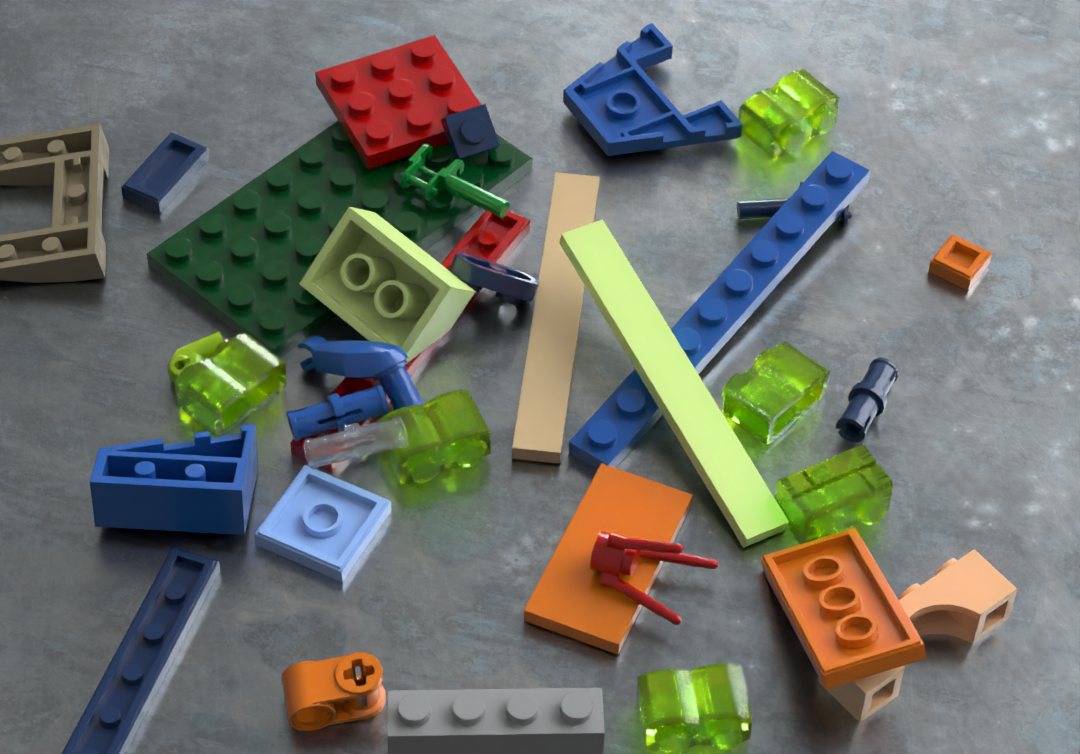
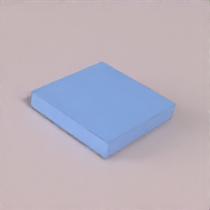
(323, 523)

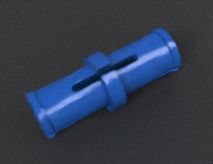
(337, 412)

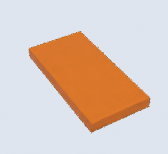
(570, 593)
(842, 608)

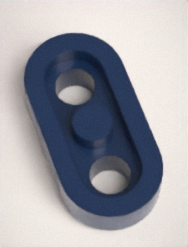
(508, 282)

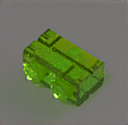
(835, 495)

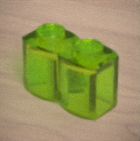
(788, 113)
(230, 383)
(774, 391)
(441, 436)
(694, 708)

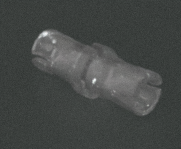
(355, 442)

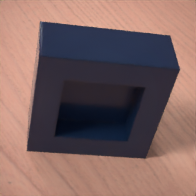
(470, 132)

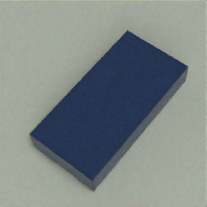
(165, 172)

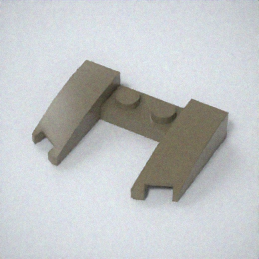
(76, 165)

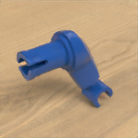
(365, 360)

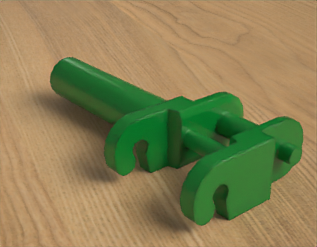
(447, 181)

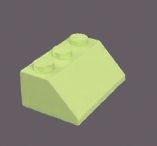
(385, 284)

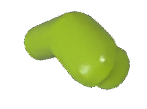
(192, 354)

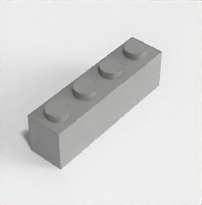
(496, 721)

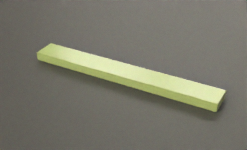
(674, 384)

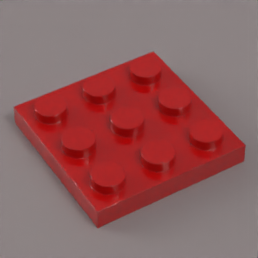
(396, 99)

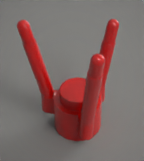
(619, 556)

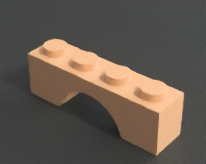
(961, 601)

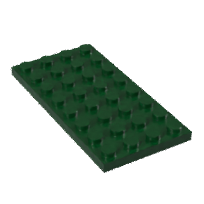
(259, 242)

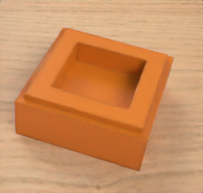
(960, 262)

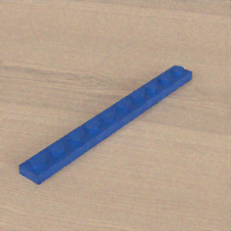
(726, 304)

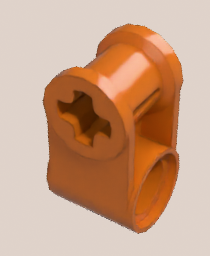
(330, 691)

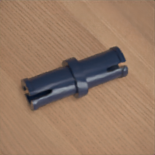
(867, 399)

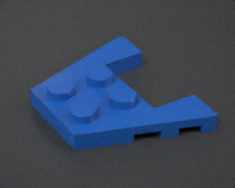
(631, 113)

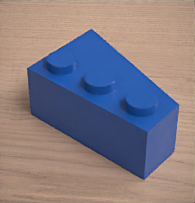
(177, 486)

